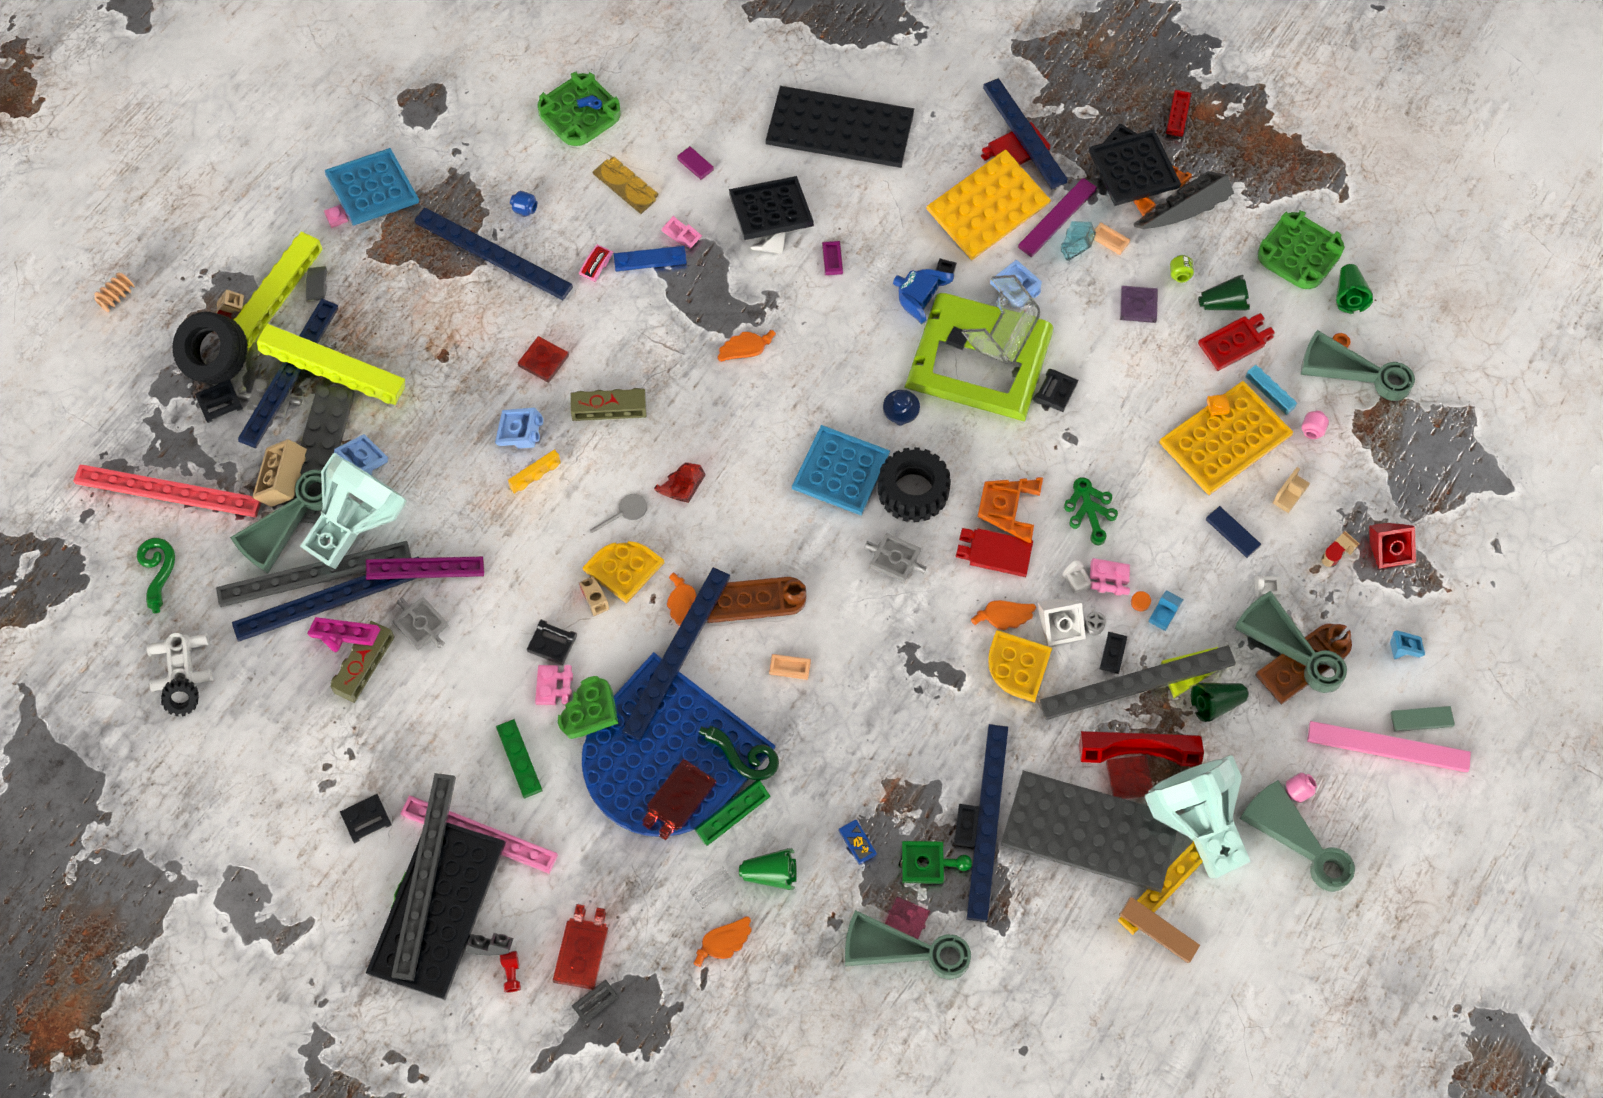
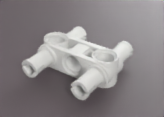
(179, 659)

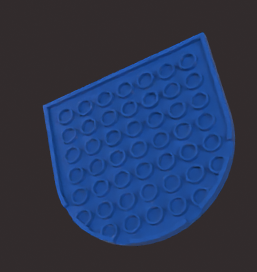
(628, 773)

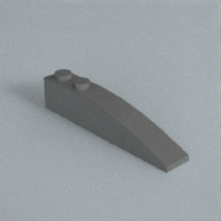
(1191, 200)

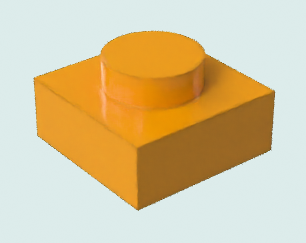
(1218, 405)

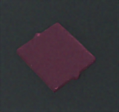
(907, 917)

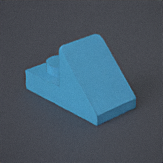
(1165, 610)
(1406, 644)

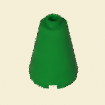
(1353, 290)
(771, 869)

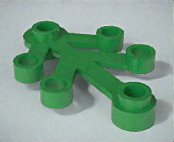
(1090, 507)

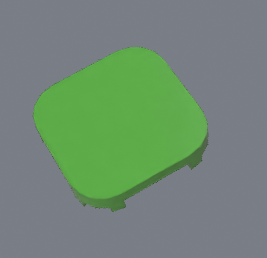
(575, 124)
(1300, 250)

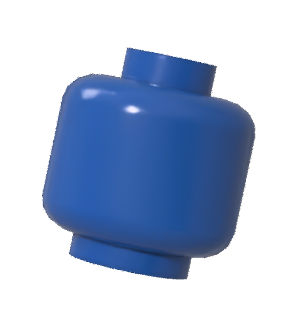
(523, 203)

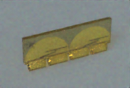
(626, 184)

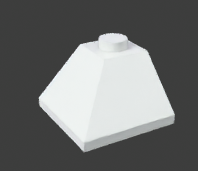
(1061, 621)

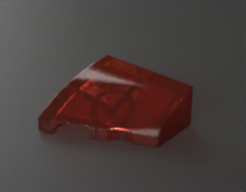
(683, 482)

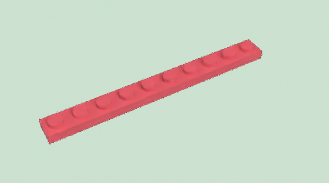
(167, 490)

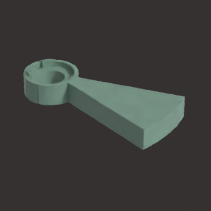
(1333, 360)
(268, 536)
(1271, 625)
(1279, 818)
(877, 943)

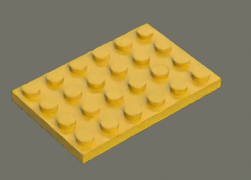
(988, 204)
(1226, 444)

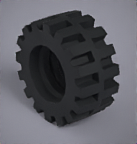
(179, 686)

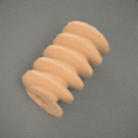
(113, 291)

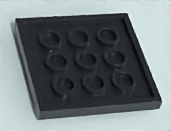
(1134, 167)
(771, 208)

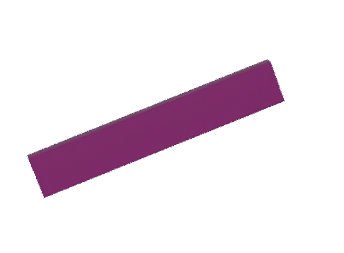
(1057, 217)
(424, 567)

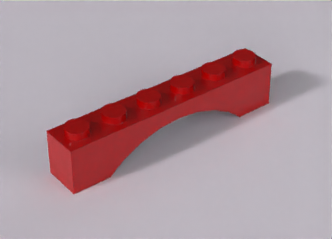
(1181, 749)

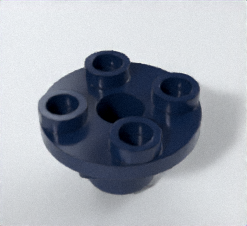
(901, 407)

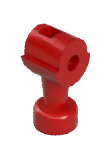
(510, 964)

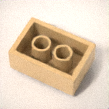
(279, 473)

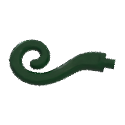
(720, 739)

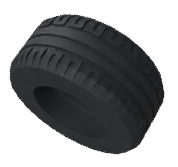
(188, 343)

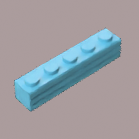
(1271, 389)

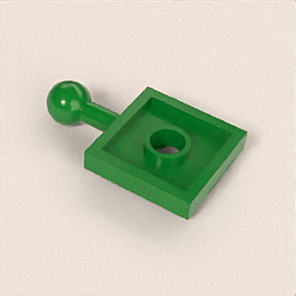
(934, 871)

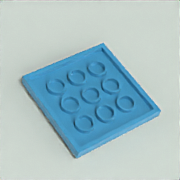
(371, 186)
(840, 470)

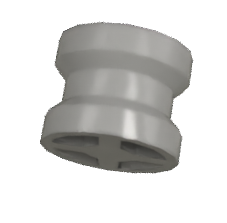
(1097, 619)

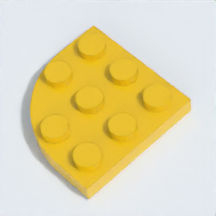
(623, 568)
(1018, 664)

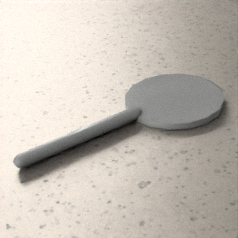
(630, 507)

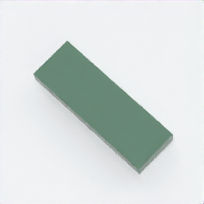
(1422, 718)

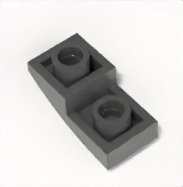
(315, 283)
(497, 945)

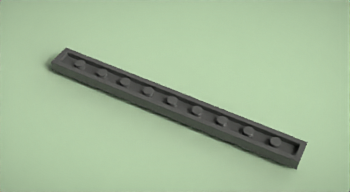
(306, 575)
(1137, 682)
(423, 877)

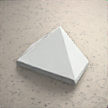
(772, 243)

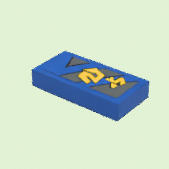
(857, 842)

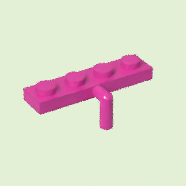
(337, 631)

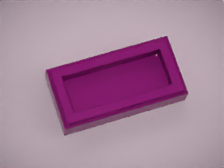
(695, 163)
(832, 258)

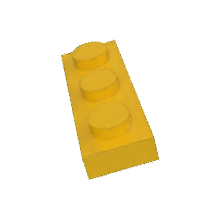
(534, 471)

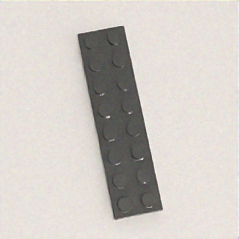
(323, 435)

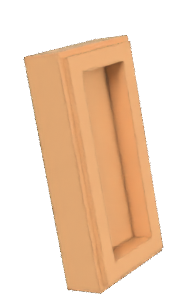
(1111, 238)
(790, 666)

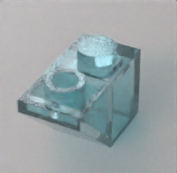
(1078, 239)

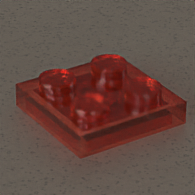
(543, 359)
(1129, 776)

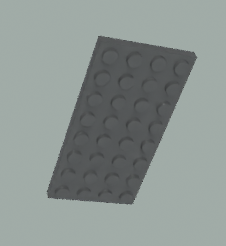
(1089, 831)

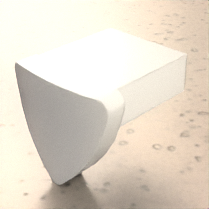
(1077, 577)
(1264, 584)

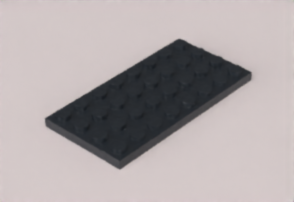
(840, 126)
(458, 892)

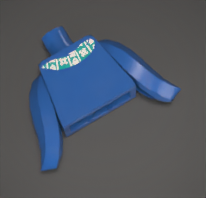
(919, 288)

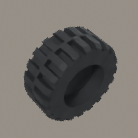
(916, 463)

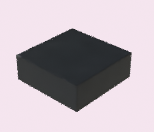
(946, 266)
(956, 338)

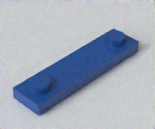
(650, 258)

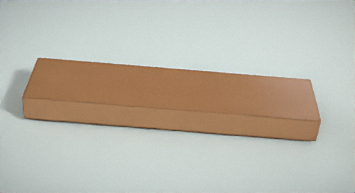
(1159, 930)

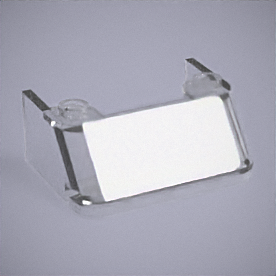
(1013, 326)

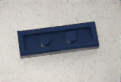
(1233, 531)

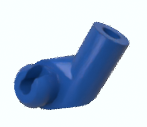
(590, 101)

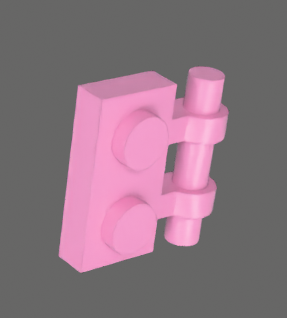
(1111, 572)
(547, 684)

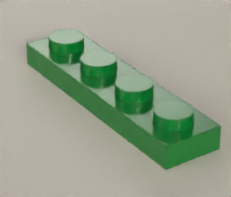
(519, 758)
(732, 812)

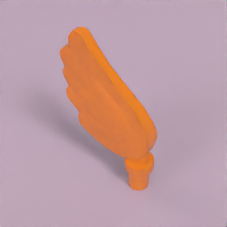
(744, 345)
(680, 599)
(1005, 614)
(724, 941)

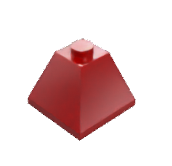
(1392, 544)

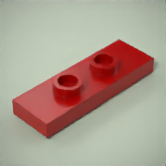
(1178, 113)

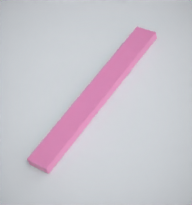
(1389, 746)
(514, 848)

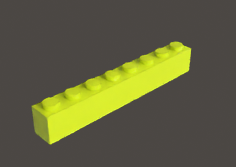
(278, 285)
(331, 364)

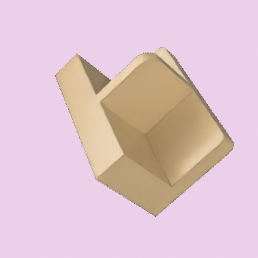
(1291, 491)

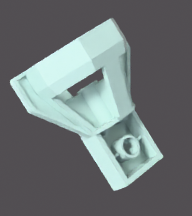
(342, 516)
(1207, 812)

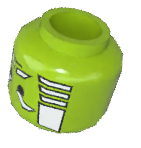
(1181, 268)

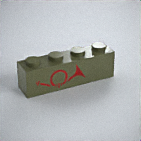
(608, 404)
(360, 665)

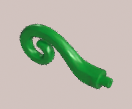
(154, 590)

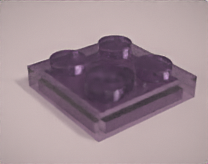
(1138, 304)

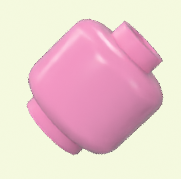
(1315, 424)
(1301, 787)

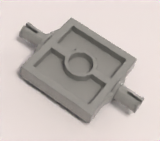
(256, 394)
(895, 557)
(420, 623)

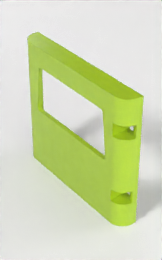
(975, 315)

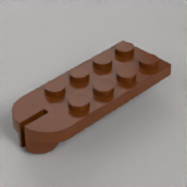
(759, 599)
(1285, 675)

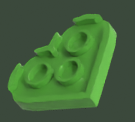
(589, 710)

